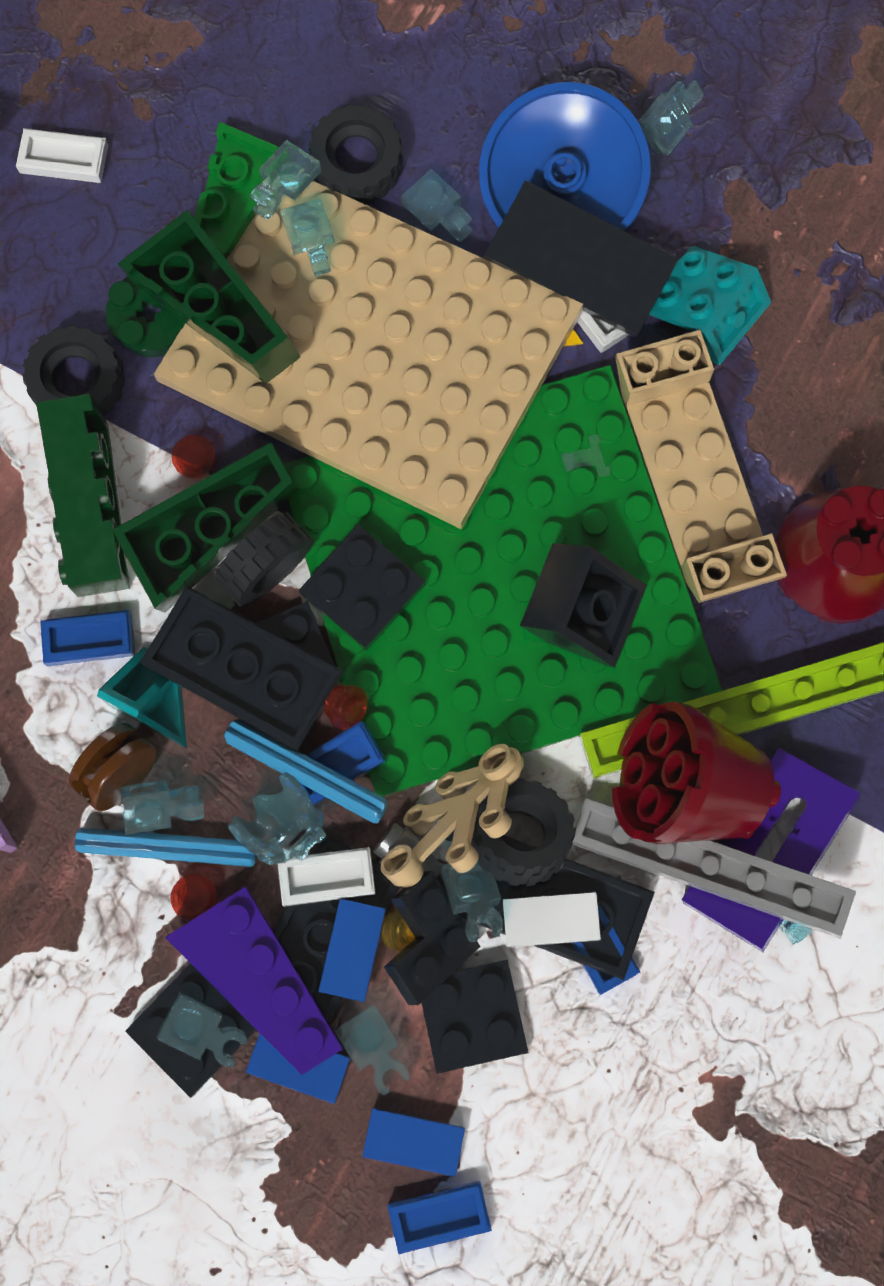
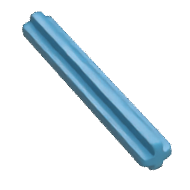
(306, 771)
(163, 847)

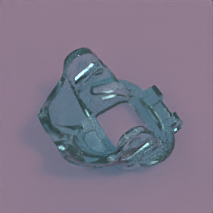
(278, 822)

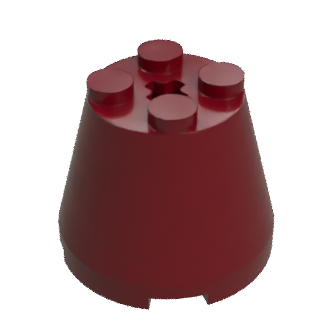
(835, 554)
(690, 779)

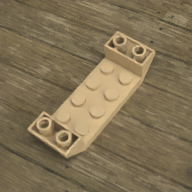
(694, 468)

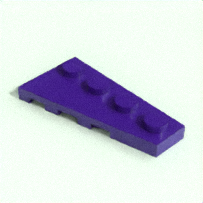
(252, 970)

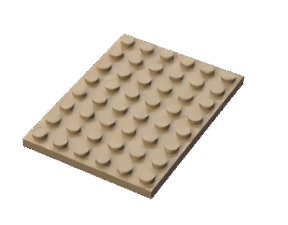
(405, 348)

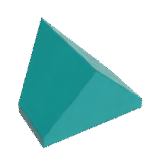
(147, 699)

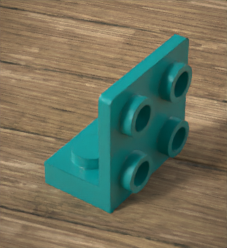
(713, 297)

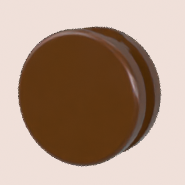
(110, 762)

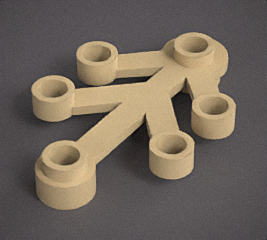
(458, 813)

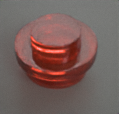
(193, 456)
(346, 706)
(193, 896)

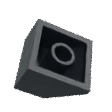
(583, 603)

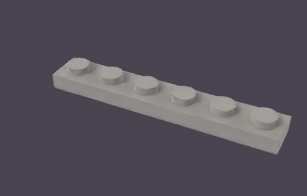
(721, 872)

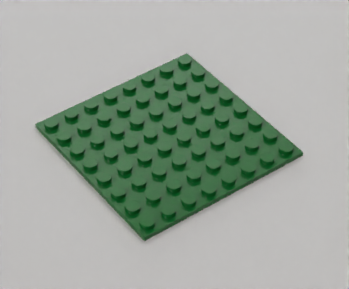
(456, 661)

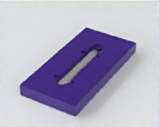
(825, 813)

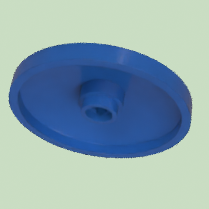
(571, 145)

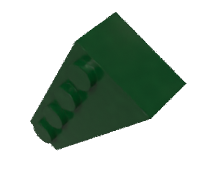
(203, 290)
(83, 495)
(199, 526)

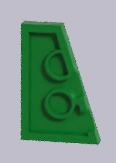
(234, 172)

